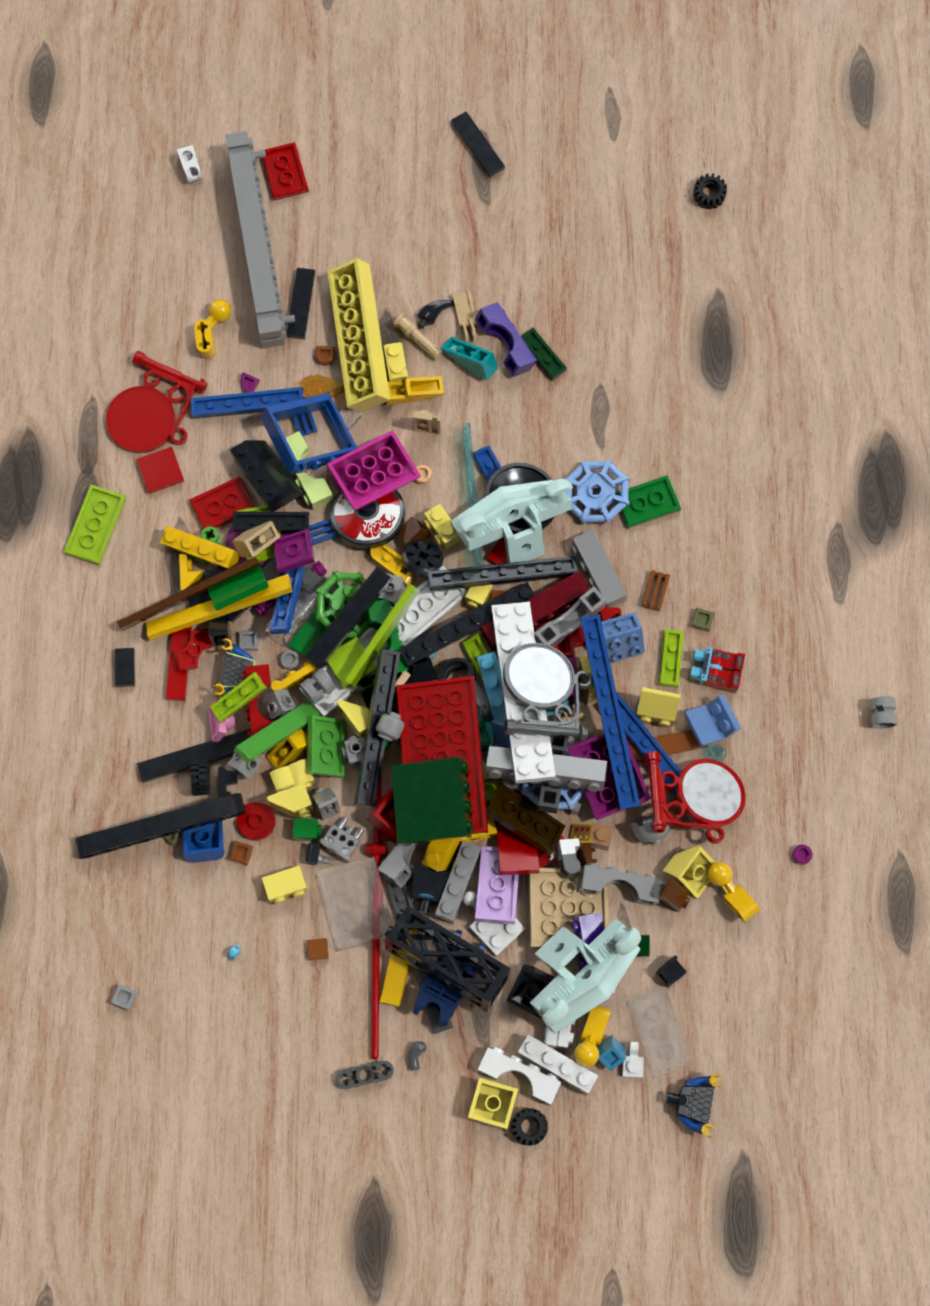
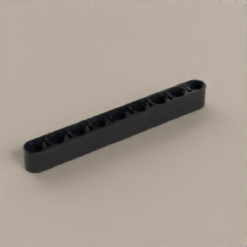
(160, 825)

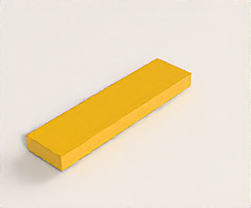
(395, 979)

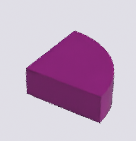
(249, 382)

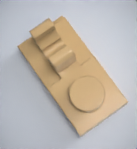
(585, 719)

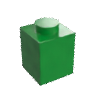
(306, 829)

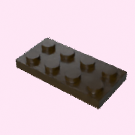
(524, 819)

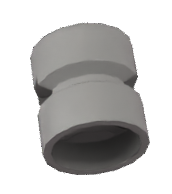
(323, 681)
(883, 712)

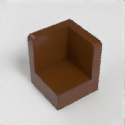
(413, 531)

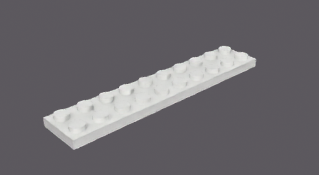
(420, 616)
(530, 752)

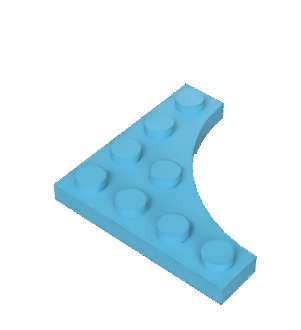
(492, 680)

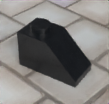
(219, 629)

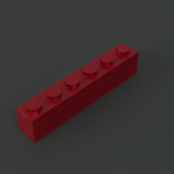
(547, 604)

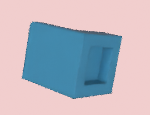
(611, 1053)

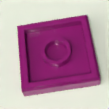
(293, 551)

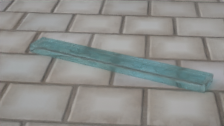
(471, 481)

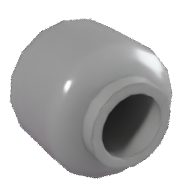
(390, 726)

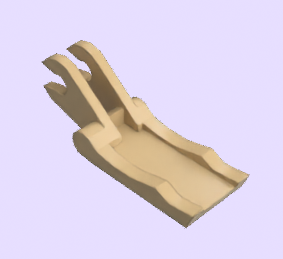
(465, 312)

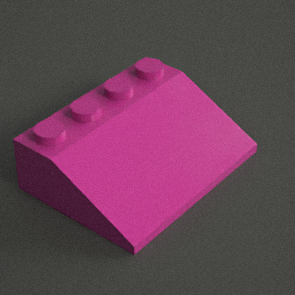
(372, 471)

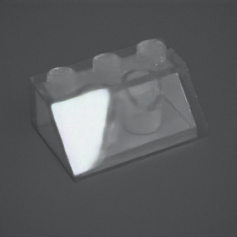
(304, 608)

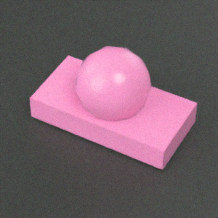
(218, 729)

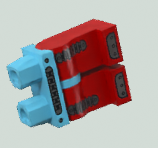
(719, 669)

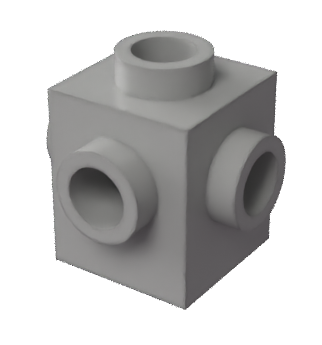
(278, 703)
(353, 743)
(244, 769)

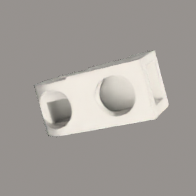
(189, 163)

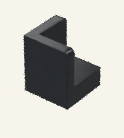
(671, 971)

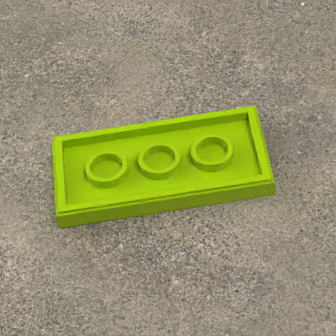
(95, 524)

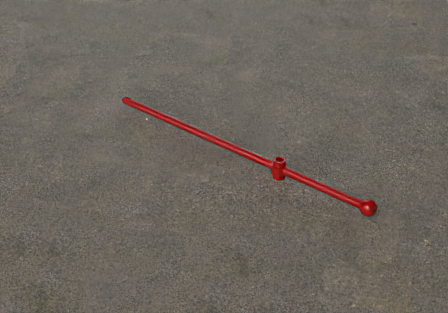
(376, 849)

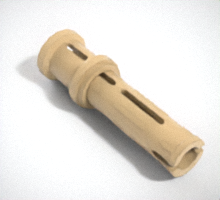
(411, 331)

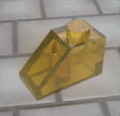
(320, 384)

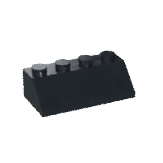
(265, 473)

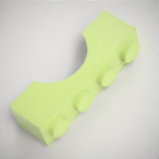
(316, 490)

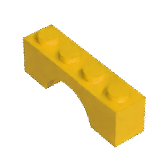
(199, 547)

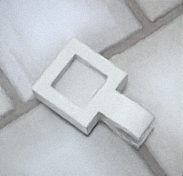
(633, 1064)

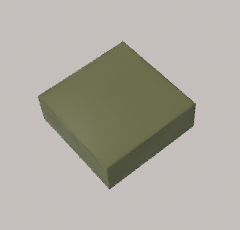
(702, 619)

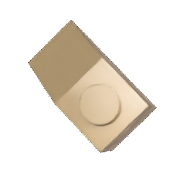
(256, 539)

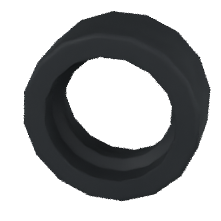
(454, 665)

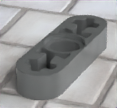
(378, 1065)

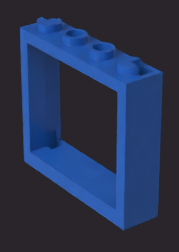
(320, 402)

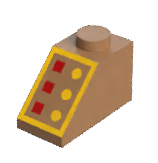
(593, 834)

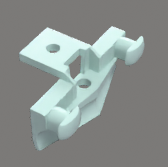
(531, 501)
(607, 962)

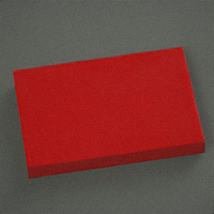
(285, 171)
(217, 505)
(515, 854)

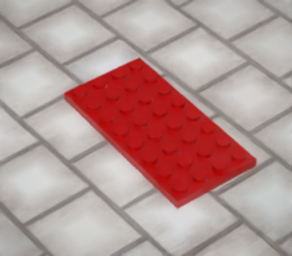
(445, 724)

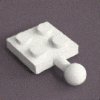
(495, 935)

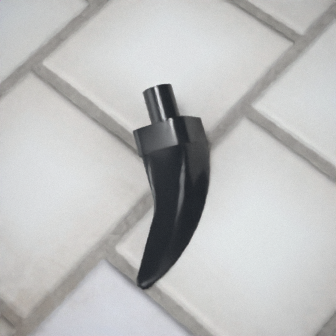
(431, 311)

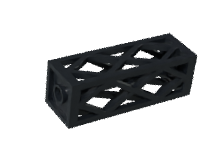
(412, 919)

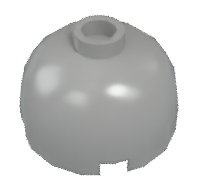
(643, 831)

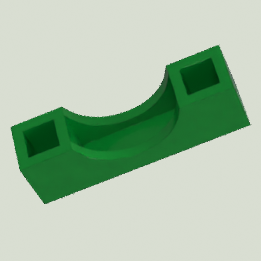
(374, 619)

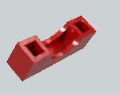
(253, 715)

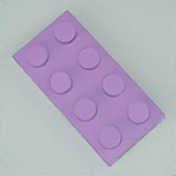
(495, 892)

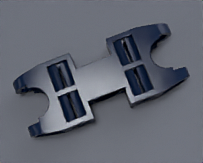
(438, 996)

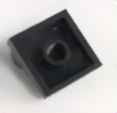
(527, 987)

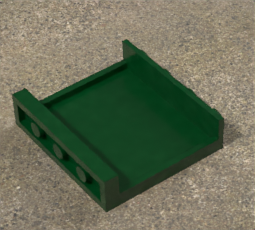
(431, 800)

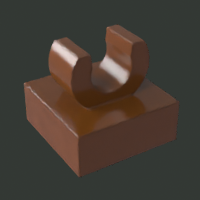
(584, 854)

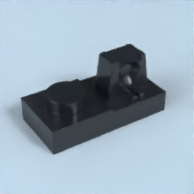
(225, 779)

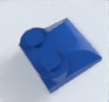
(204, 843)

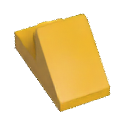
(187, 575)

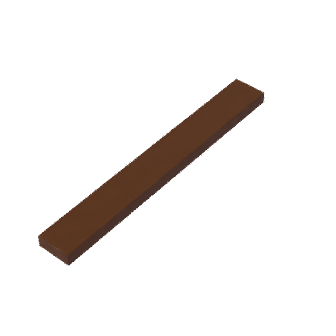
(187, 594)

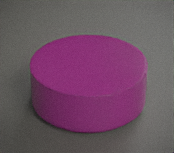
(802, 854)

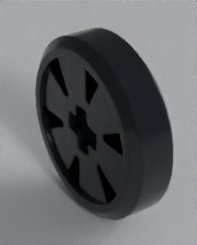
(416, 551)

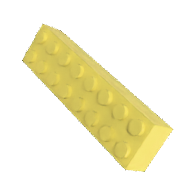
(358, 335)

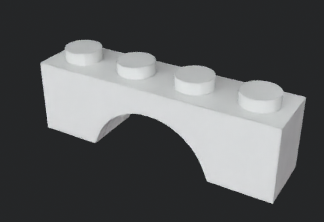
(558, 1064)
(543, 1086)

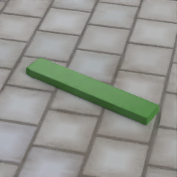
(276, 732)

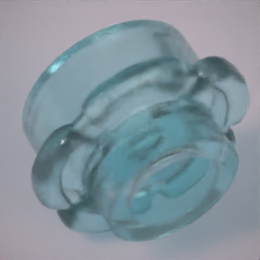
(716, 748)

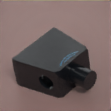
(428, 887)

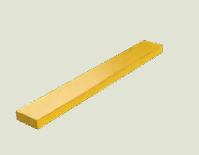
(206, 611)

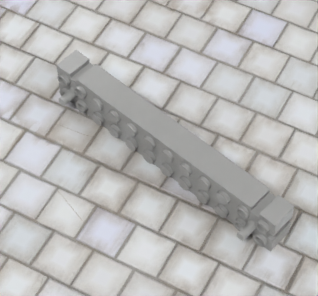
(256, 239)

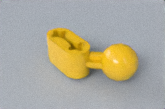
(218, 312)
(736, 897)
(587, 1052)

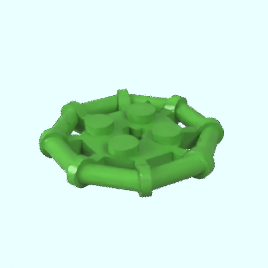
(337, 597)

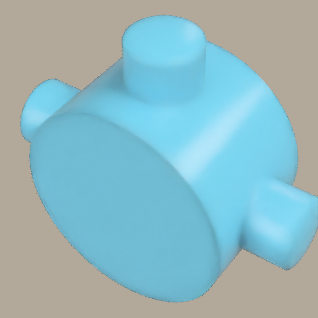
(234, 952)

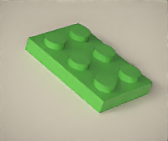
(325, 746)

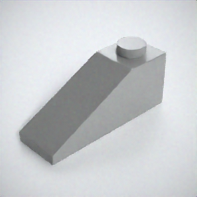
(326, 802)

